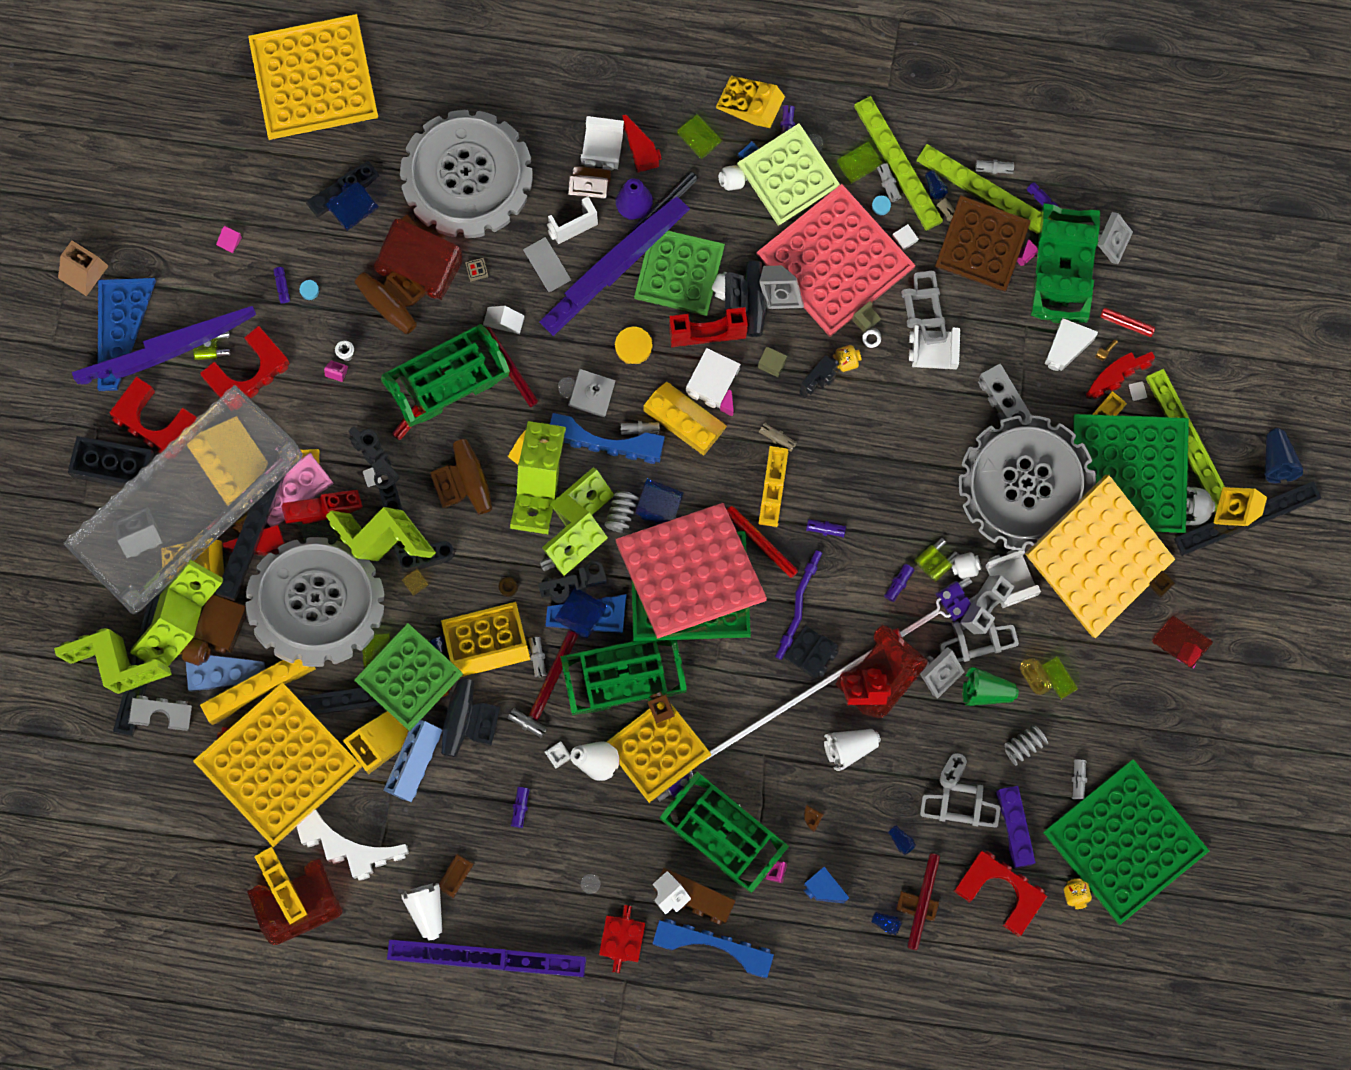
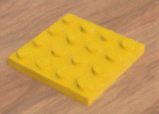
(658, 753)

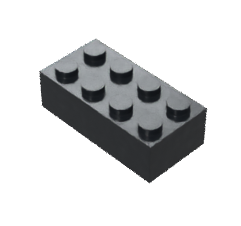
(107, 461)

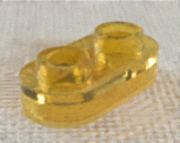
(1035, 676)

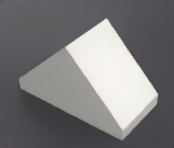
(504, 319)

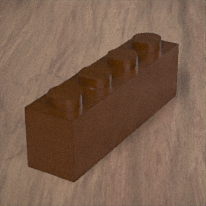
(704, 899)

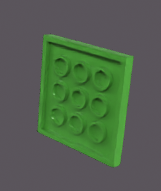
(680, 272)
(408, 677)

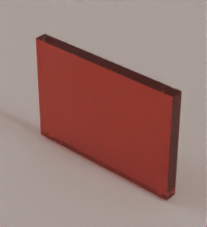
(1182, 641)

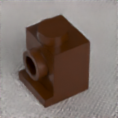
(660, 714)

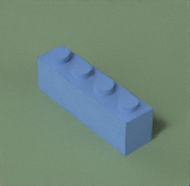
(413, 760)

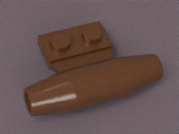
(392, 298)
(463, 480)

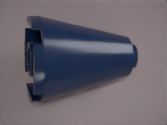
(1281, 458)

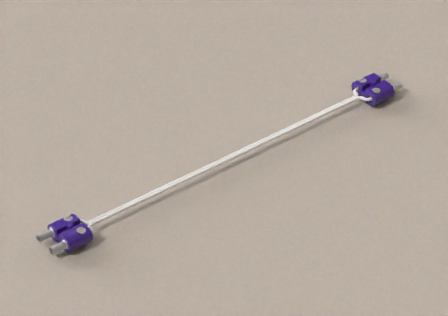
(955, 605)

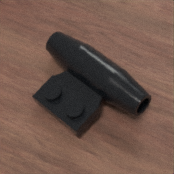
(747, 293)
(466, 719)

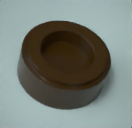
(508, 587)

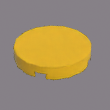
(633, 345)

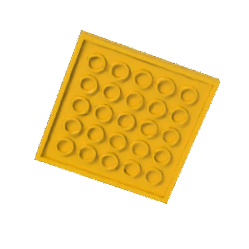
(313, 77)
(1100, 556)
(277, 764)

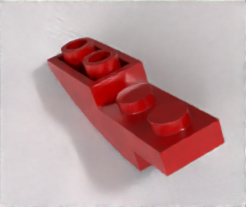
(1113, 375)
(317, 509)

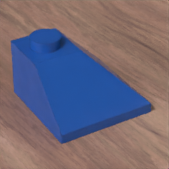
(825, 888)

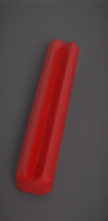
(1127, 322)

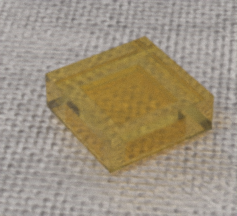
(415, 582)

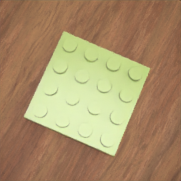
(788, 174)

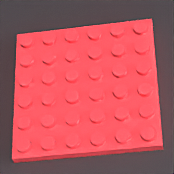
(837, 259)
(690, 570)

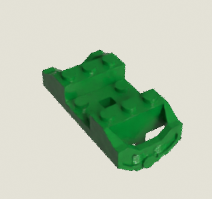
(1071, 244)
(465, 374)
(608, 689)
(708, 816)

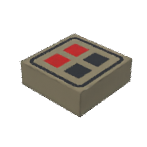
(476, 269)

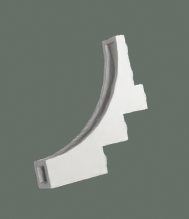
(336, 847)

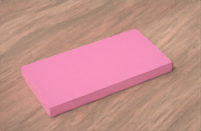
(300, 483)

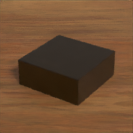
(1161, 584)

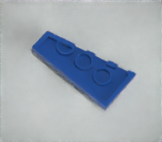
(610, 622)

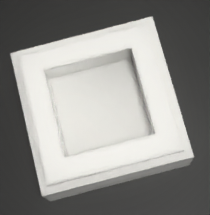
(905, 237)
(558, 754)

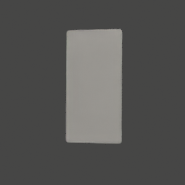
(547, 264)

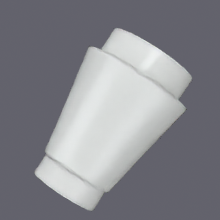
(342, 347)

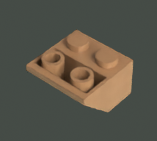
(80, 268)

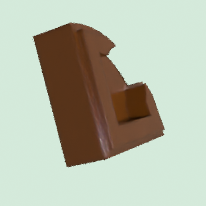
(812, 818)

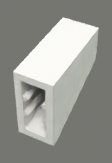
(1068, 344)

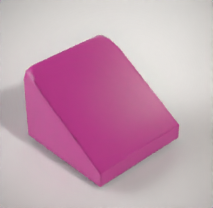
(229, 239)
(727, 403)

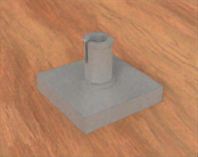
(1114, 238)
(591, 393)
(941, 672)

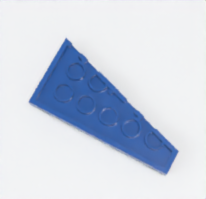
(119, 320)

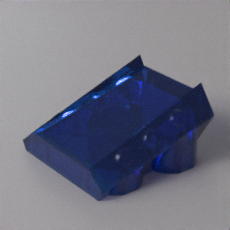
(351, 205)
(658, 502)
(581, 613)

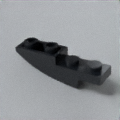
(363, 174)

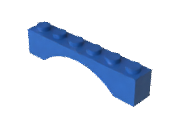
(644, 446)
(753, 960)

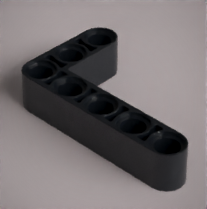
(418, 563)

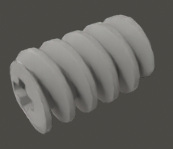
(620, 510)
(1024, 744)

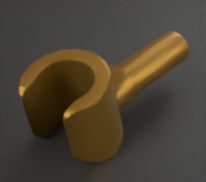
(1102, 354)

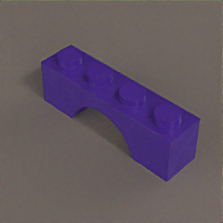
(1018, 835)

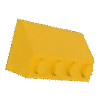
(684, 418)

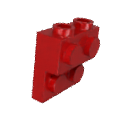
(866, 689)

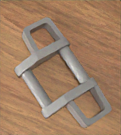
(933, 293)
(995, 647)
(974, 820)

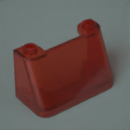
(419, 257)
(896, 660)
(316, 896)

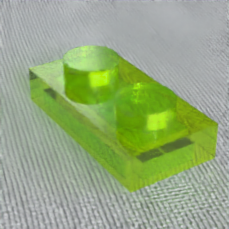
(1059, 678)

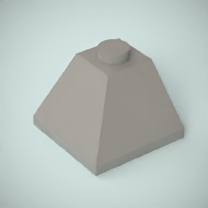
(780, 288)

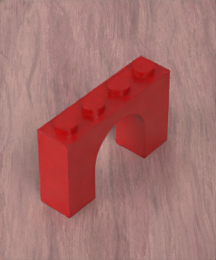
(730, 327)
(271, 363)
(128, 412)
(1027, 897)

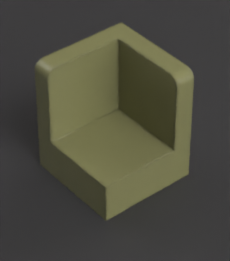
(866, 317)
(772, 361)

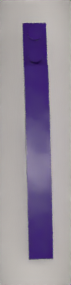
(613, 264)
(164, 347)
(486, 958)

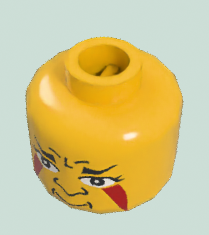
(847, 358)
(1077, 893)

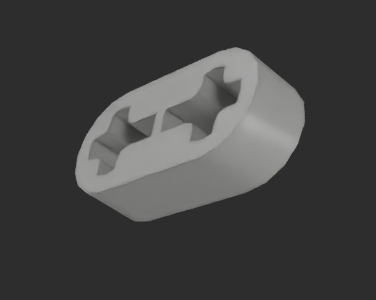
(949, 768)

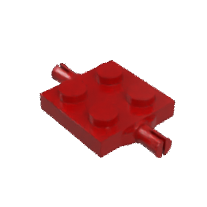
(621, 939)

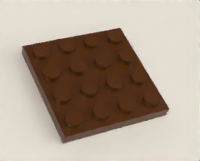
(982, 243)

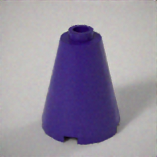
(634, 200)

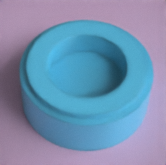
(881, 205)
(309, 290)

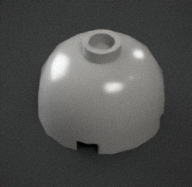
(1198, 506)

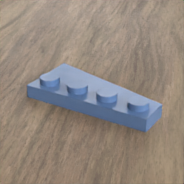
(221, 672)

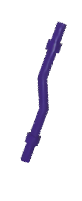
(810, 570)

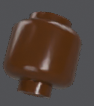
(196, 652)

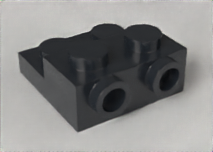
(821, 375)
(812, 652)

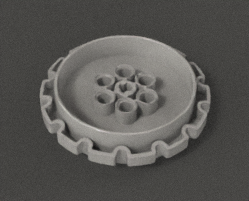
(490, 201)
(1003, 451)
(329, 636)

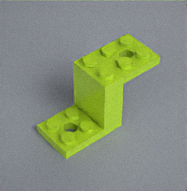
(537, 477)
(581, 528)
(380, 534)
(177, 614)
(112, 661)

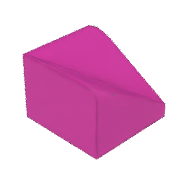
(1027, 253)

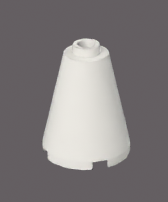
(850, 746)
(596, 759)
(425, 909)

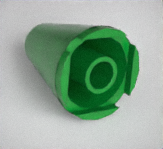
(987, 688)

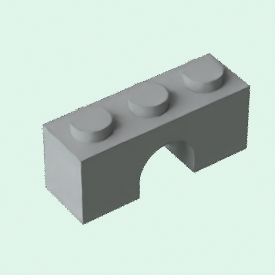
(978, 616)
(177, 713)

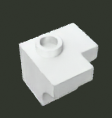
(670, 893)

